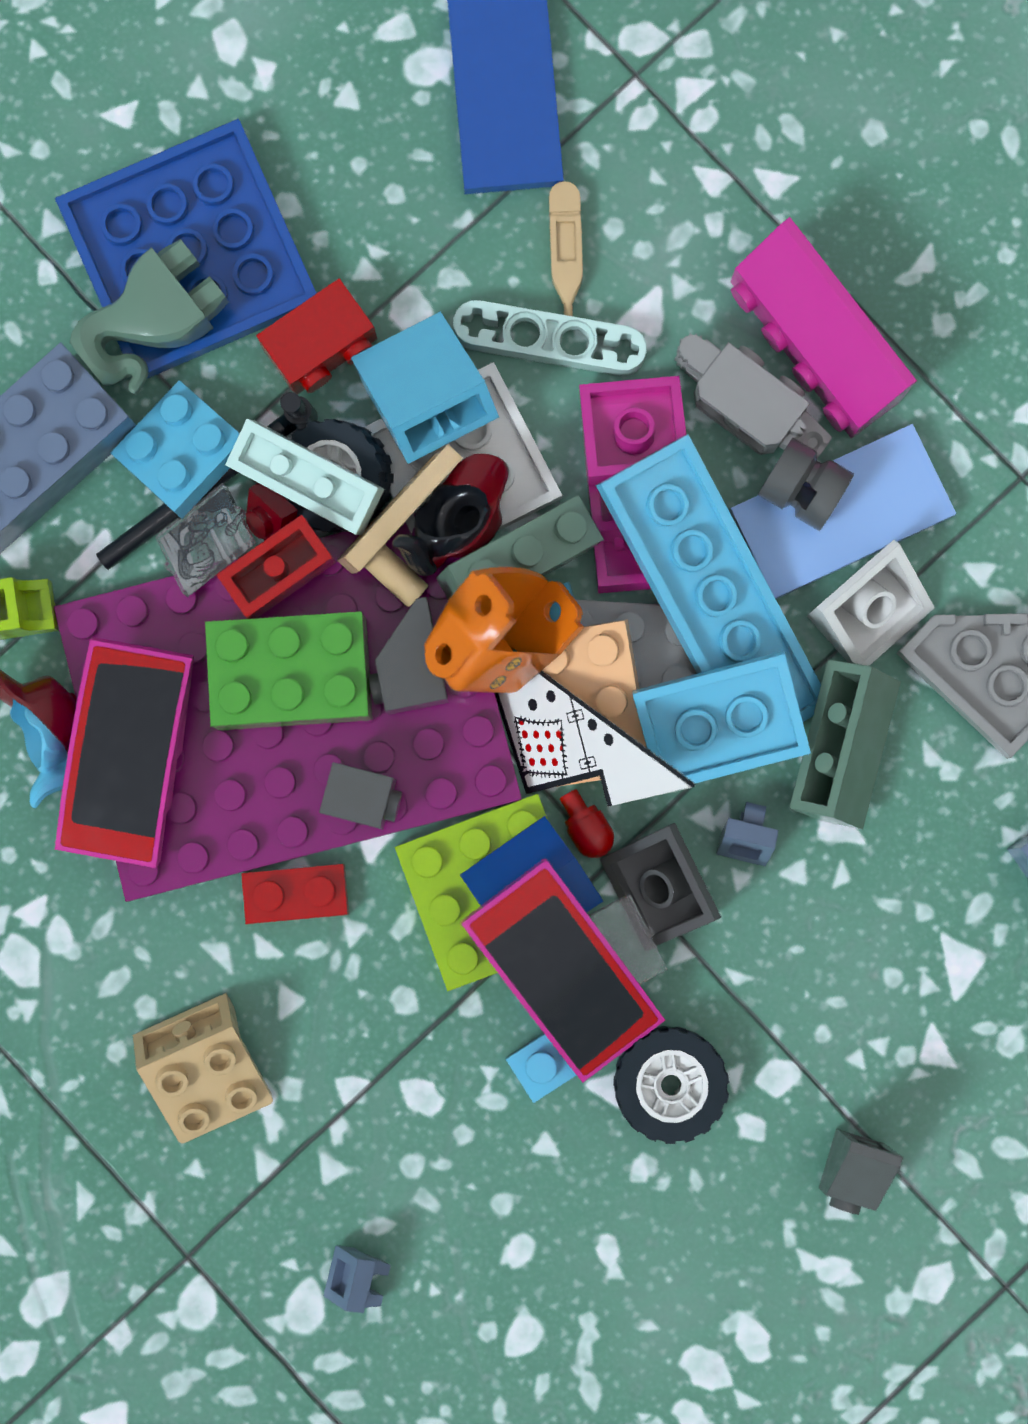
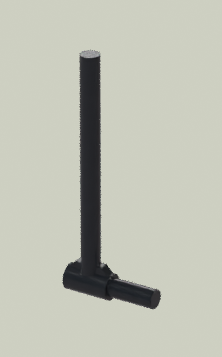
(296, 416)

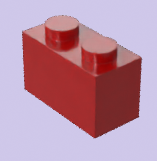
(317, 338)
(276, 568)

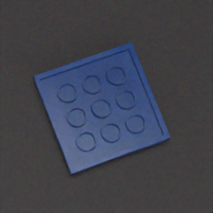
(224, 213)

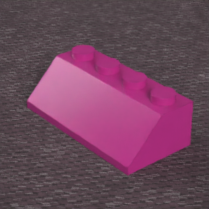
(820, 330)

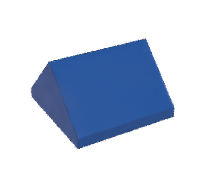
(520, 855)

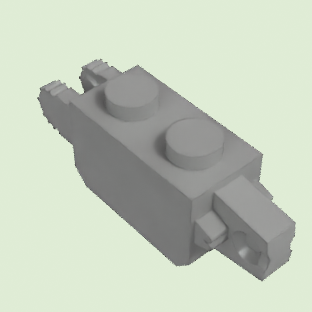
(748, 398)

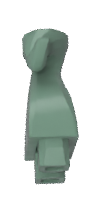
(148, 313)

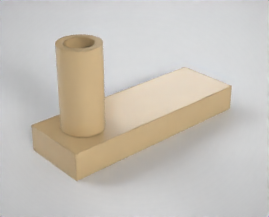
(370, 548)

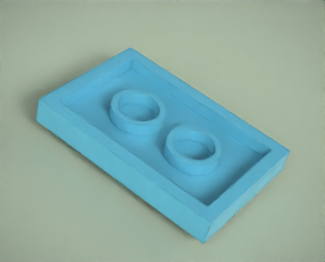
(724, 718)

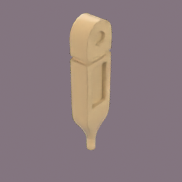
(566, 242)

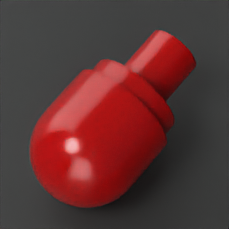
(587, 826)

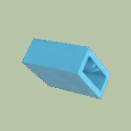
(425, 387)

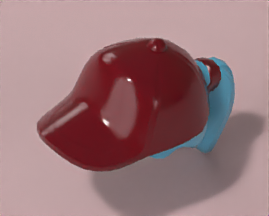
(46, 717)

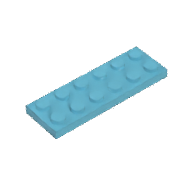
(702, 566)

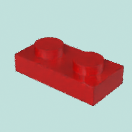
(295, 894)

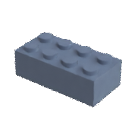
(52, 436)

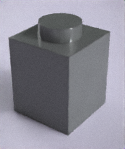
(360, 796)

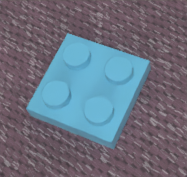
(178, 449)

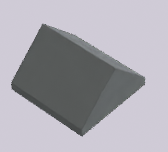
(662, 884)

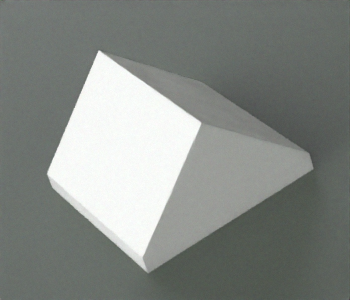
(873, 607)

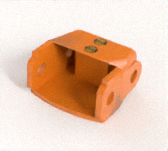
(492, 617)

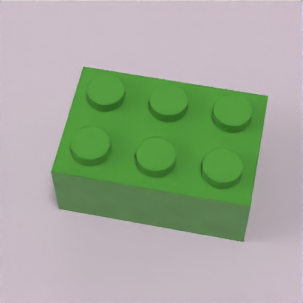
(288, 671)

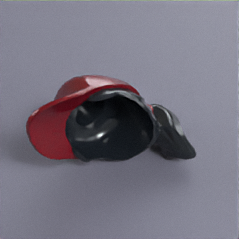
(458, 516)

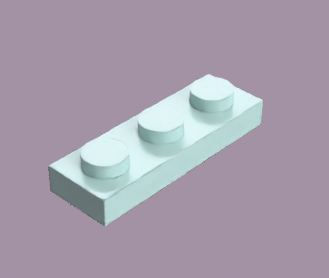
(304, 477)

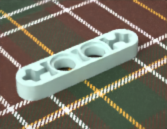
(548, 347)

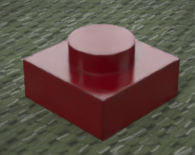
(267, 511)

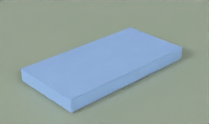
(887, 500)

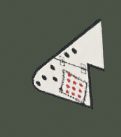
(567, 741)

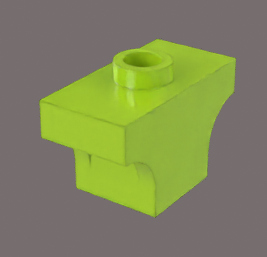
(26, 608)

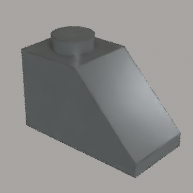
(402, 671)
(858, 1172)

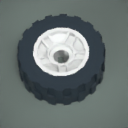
(352, 449)
(695, 1101)

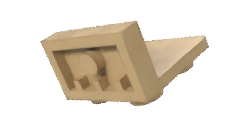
(200, 1069)

